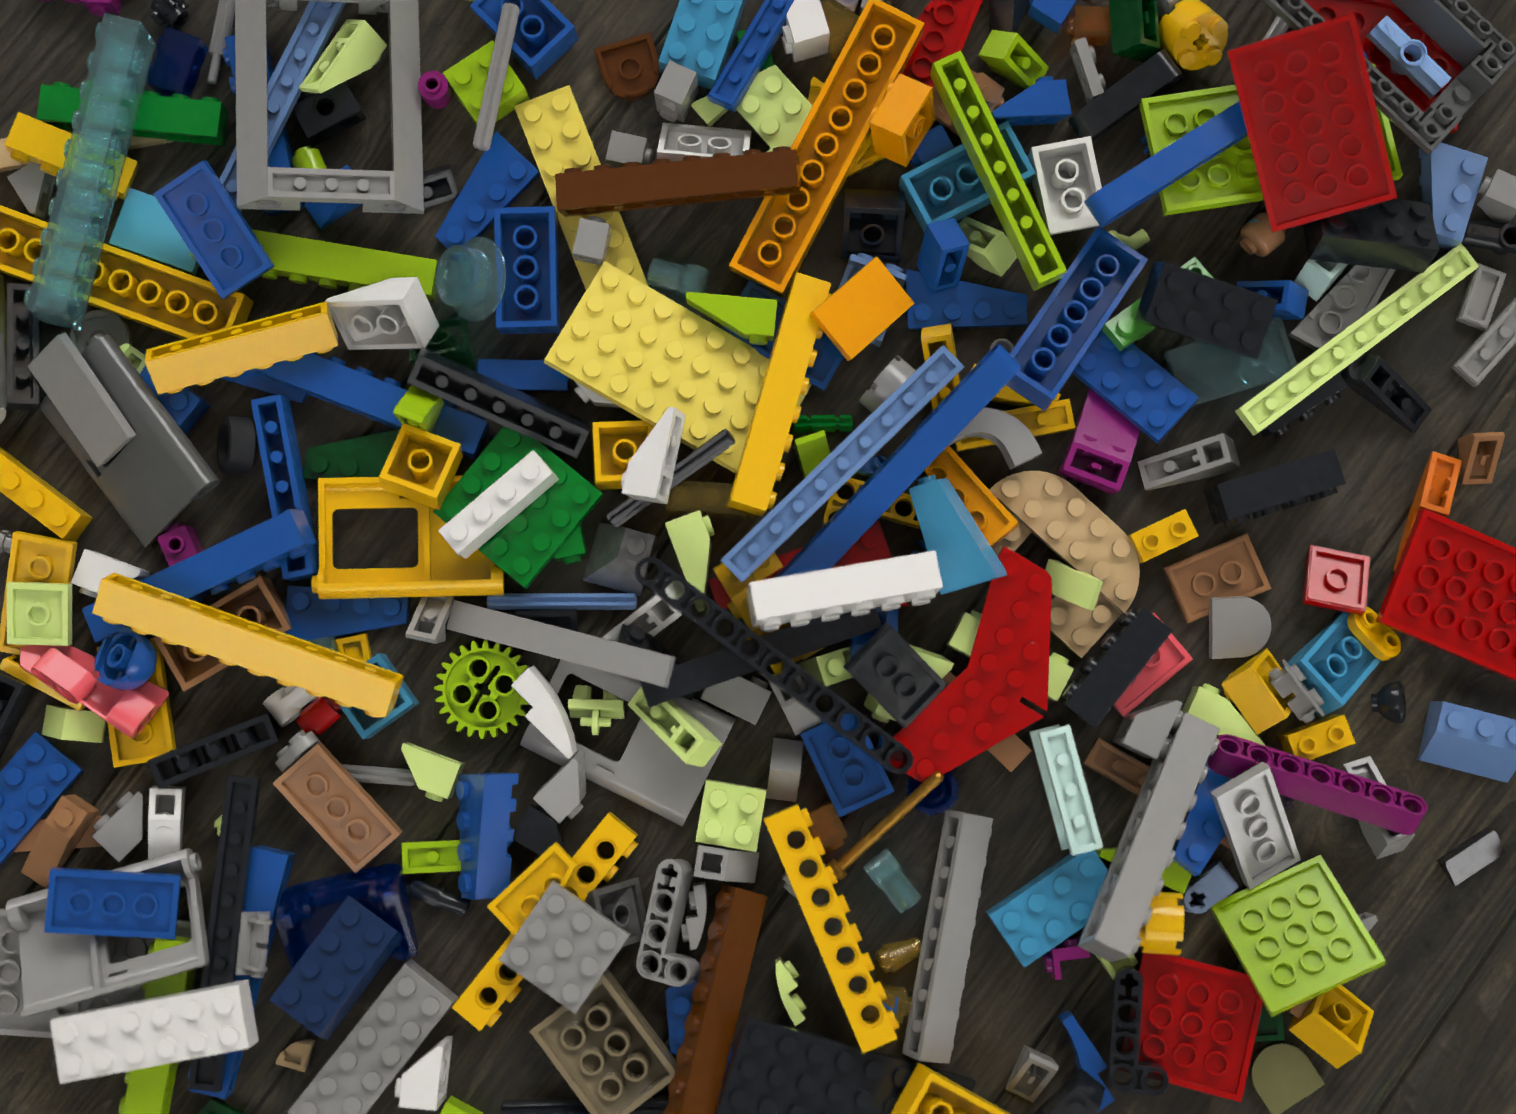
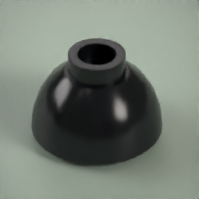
(1390, 702)

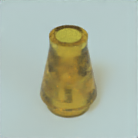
(898, 954)

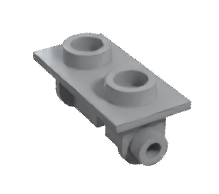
(1305, 701)
(253, 944)

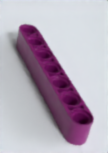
(1323, 785)

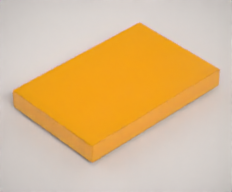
(862, 308)

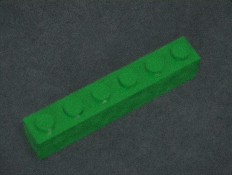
(158, 116)

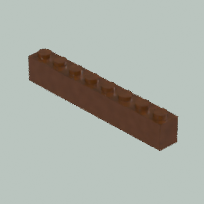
(678, 182)
(716, 1002)

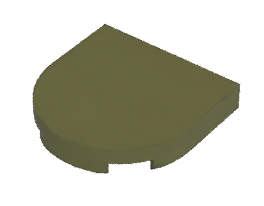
(1283, 1076)

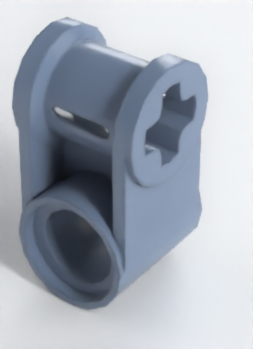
(1211, 885)

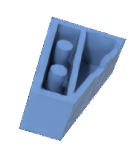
(1450, 185)

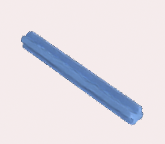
(558, 601)

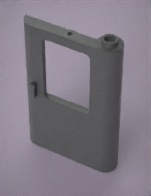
(158, 467)

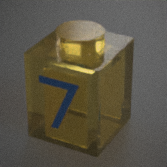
(896, 1001)

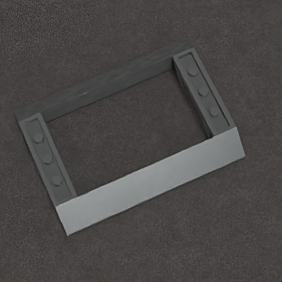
(1460, 33)

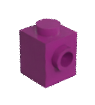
(179, 543)

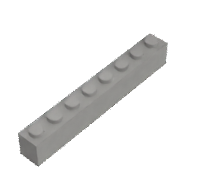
(947, 937)

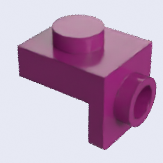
(1065, 951)

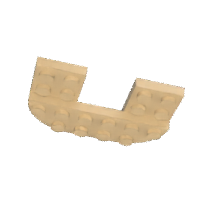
(1083, 540)

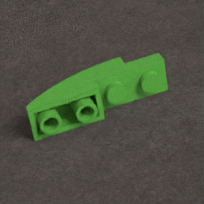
(1125, 330)

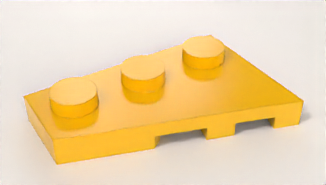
(524, 893)

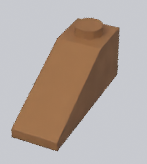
(58, 837)

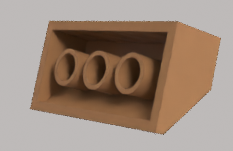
(255, 602)

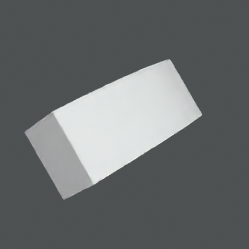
(547, 711)

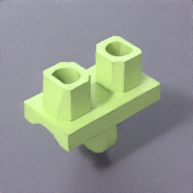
(595, 711)

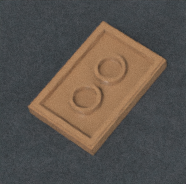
(1216, 572)

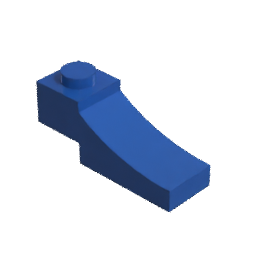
(1085, 1053)

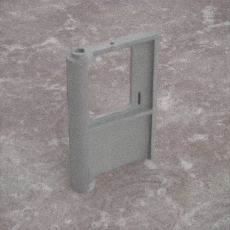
(648, 768)
(77, 967)

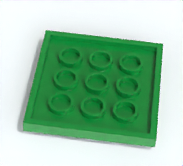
(541, 528)

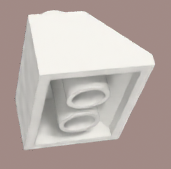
(691, 140)

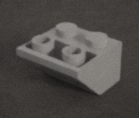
(1147, 729)

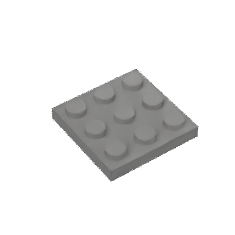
(564, 947)

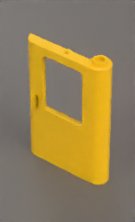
(439, 567)

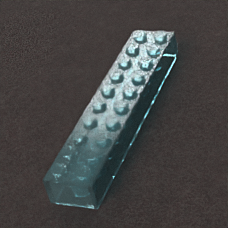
(90, 172)

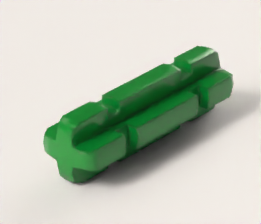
(828, 423)

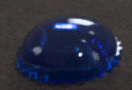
(940, 798)

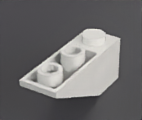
(165, 820)

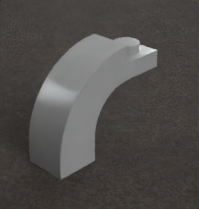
(1006, 433)

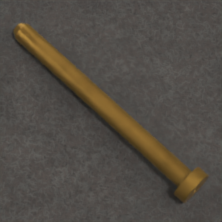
(885, 825)

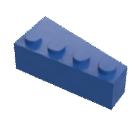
(485, 833)

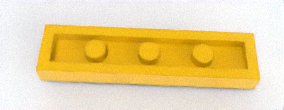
(1054, 419)

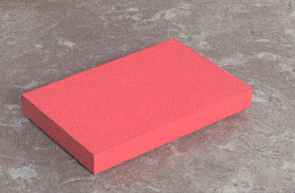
(1160, 668)

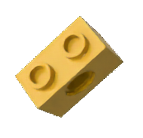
(1163, 536)
(1318, 737)

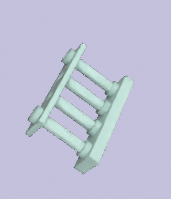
(1066, 789)

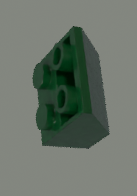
(1134, 28)

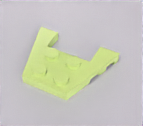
(769, 106)

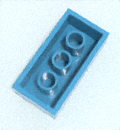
(702, 37)
(950, 185)
(1049, 906)

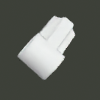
(287, 704)

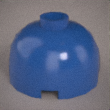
(126, 660)

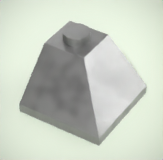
(616, 556)
(622, 905)

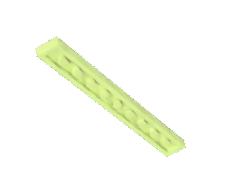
(1356, 339)

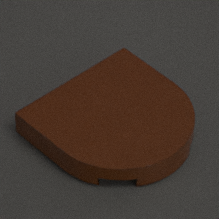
(629, 66)

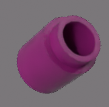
(435, 89)

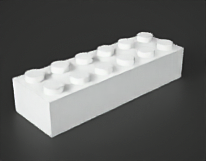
(843, 590)
(154, 1031)

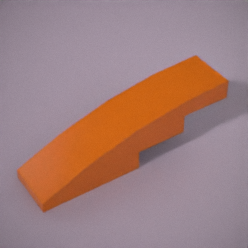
(1433, 492)

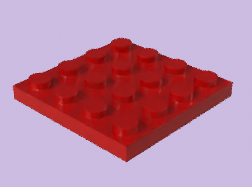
(1197, 1024)

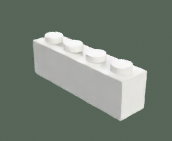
(498, 504)

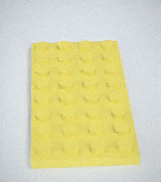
(659, 356)

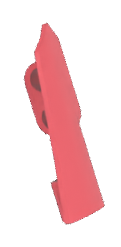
(75, 678)

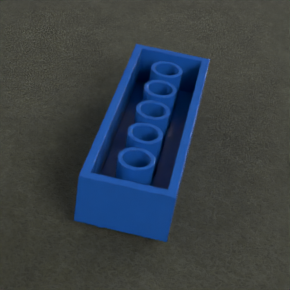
(1073, 316)

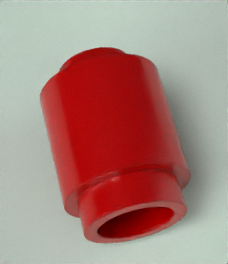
(319, 715)

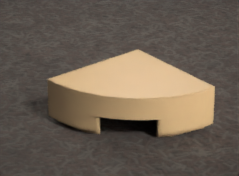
(297, 1055)

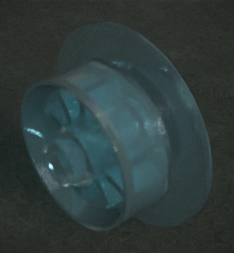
(472, 278)

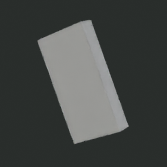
(1481, 297)

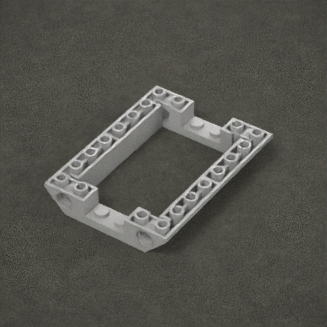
(285, 188)

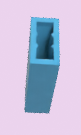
(951, 531)

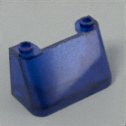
(310, 905)

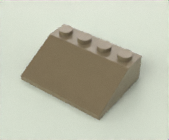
(606, 1050)

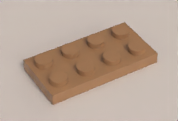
(337, 807)

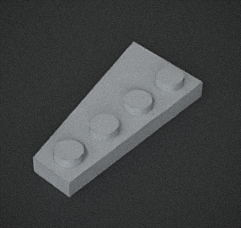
(1342, 305)

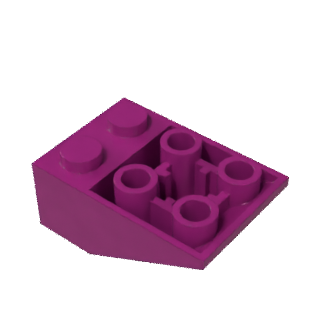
(1100, 446)

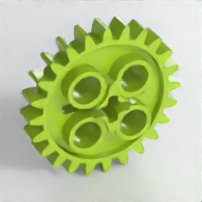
(461, 673)

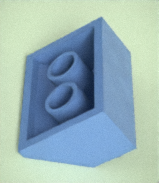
(1469, 741)

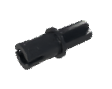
(439, 898)

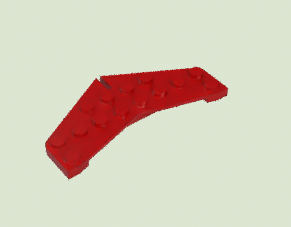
(1004, 666)

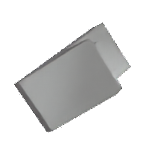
(430, 619)

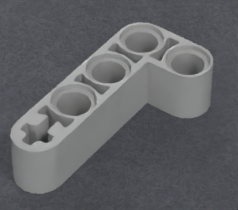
(671, 922)

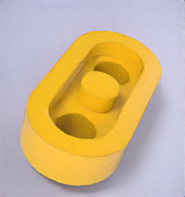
(1374, 636)

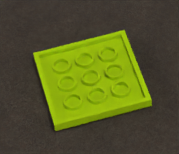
(1297, 935)

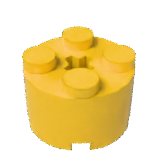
(1193, 35)
(1164, 925)

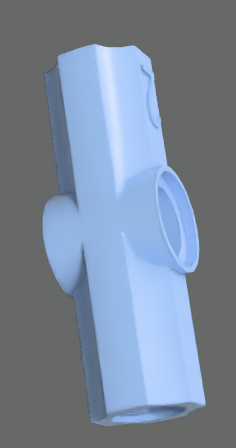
(1394, 42)

